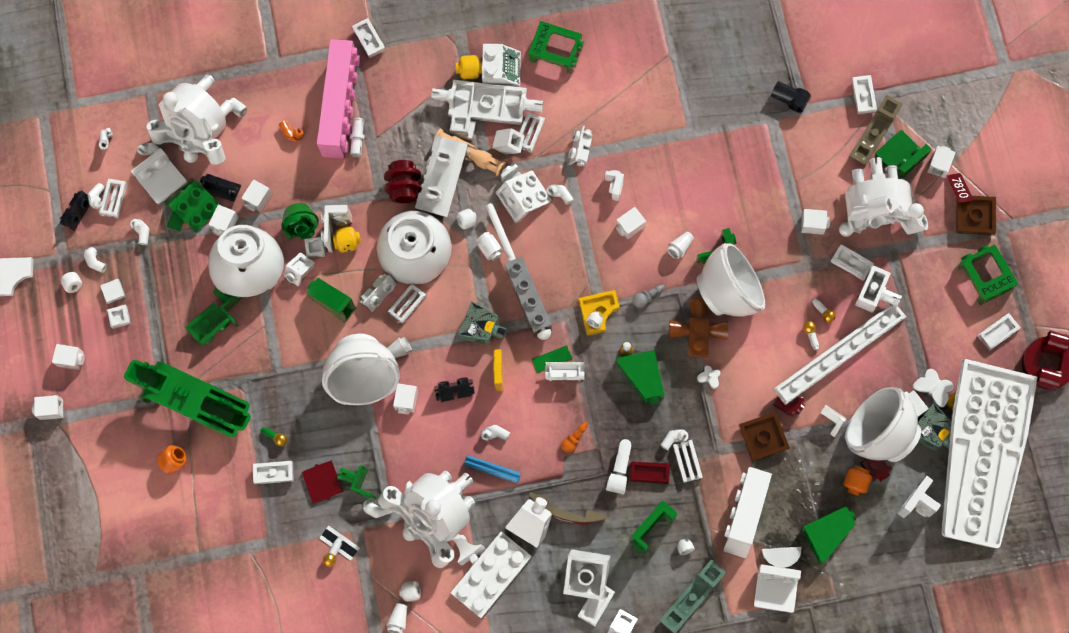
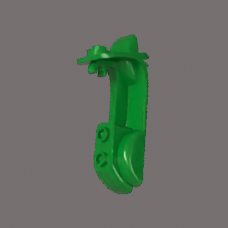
(189, 397)

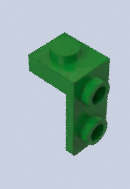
(726, 237)

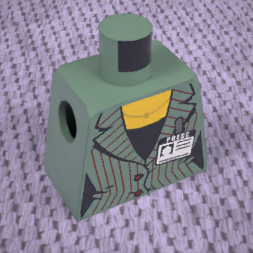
(480, 325)
(935, 428)

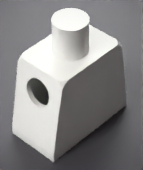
(531, 521)

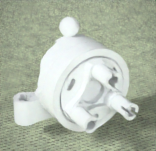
(192, 121)
(881, 202)
(432, 511)

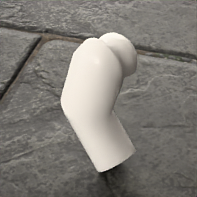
(104, 135)
(147, 148)
(560, 191)
(93, 196)
(142, 229)
(90, 258)
(494, 431)
(374, 510)

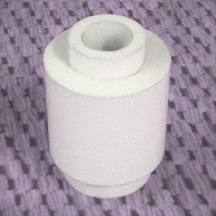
(489, 246)

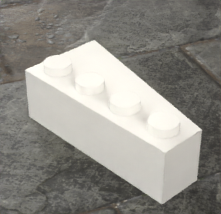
(747, 512)

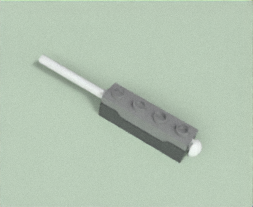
(523, 284)

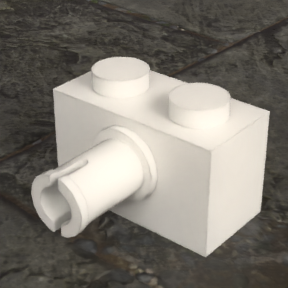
(875, 290)

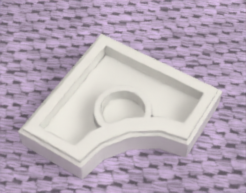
(13, 272)

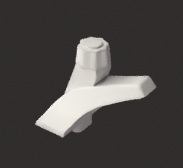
(467, 550)

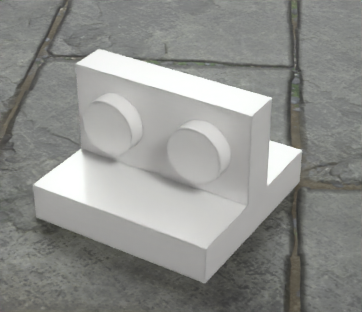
(923, 503)

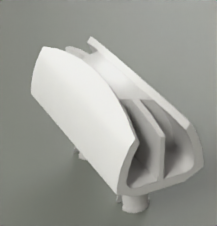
(441, 176)

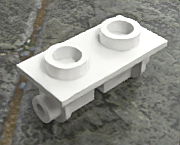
(577, 153)
(384, 286)
(564, 371)

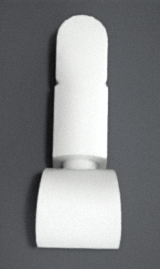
(618, 480)

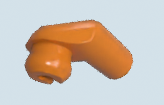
(289, 133)

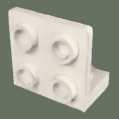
(159, 176)
(522, 195)
(333, 215)
(776, 588)

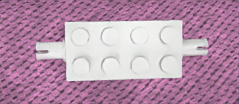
(487, 101)

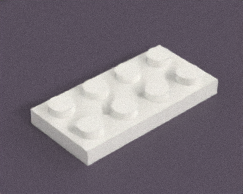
(491, 575)

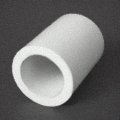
(239, 108)

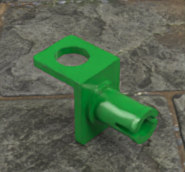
(229, 301)
(356, 480)

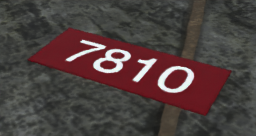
(960, 187)

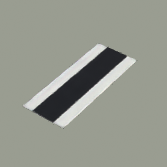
(347, 548)

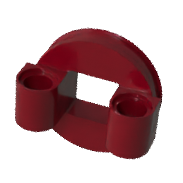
(1054, 344)

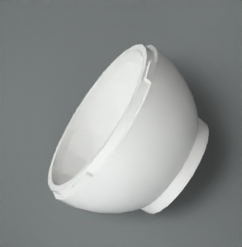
(259, 257)
(413, 260)
(730, 283)
(360, 371)
(884, 426)

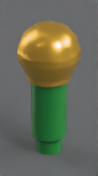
(279, 438)

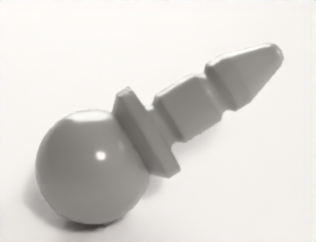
(640, 299)

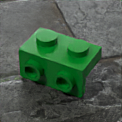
(207, 324)

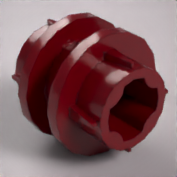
(403, 181)

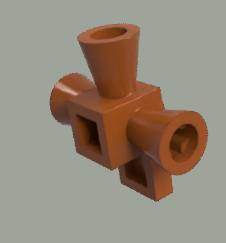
(698, 330)

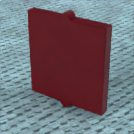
(322, 482)

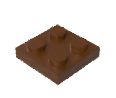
(976, 216)
(764, 436)

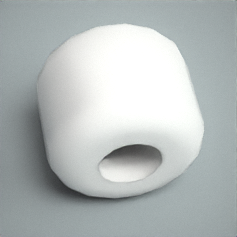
(466, 219)
(71, 282)
(410, 591)

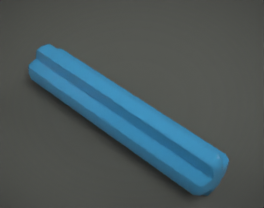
(492, 469)

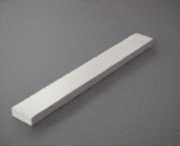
(839, 353)

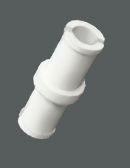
(357, 137)

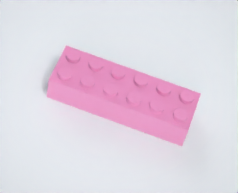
(337, 99)

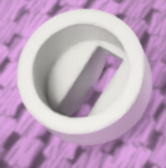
(595, 320)
(685, 547)

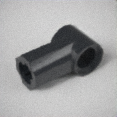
(795, 98)

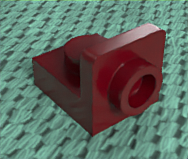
(792, 407)
(877, 469)

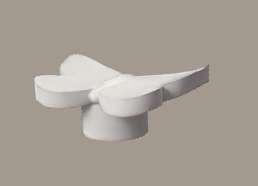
(934, 387)

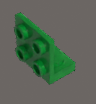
(903, 153)
(193, 205)

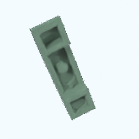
(693, 596)

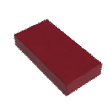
(649, 472)

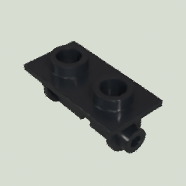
(220, 187)
(79, 206)
(446, 389)

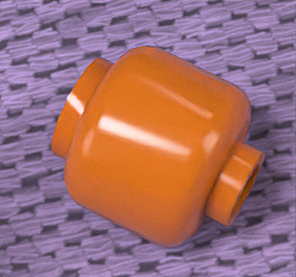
(171, 459)
(857, 480)

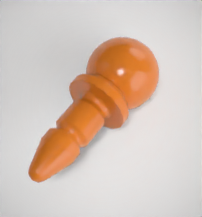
(568, 445)

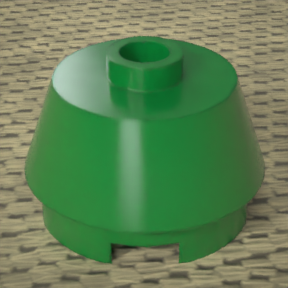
(299, 221)

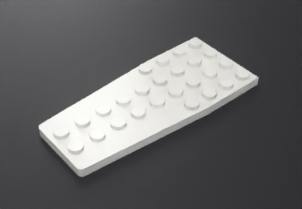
(985, 451)

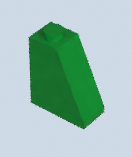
(331, 299)
(643, 375)
(828, 532)

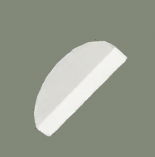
(782, 556)

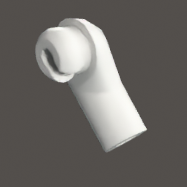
(673, 437)

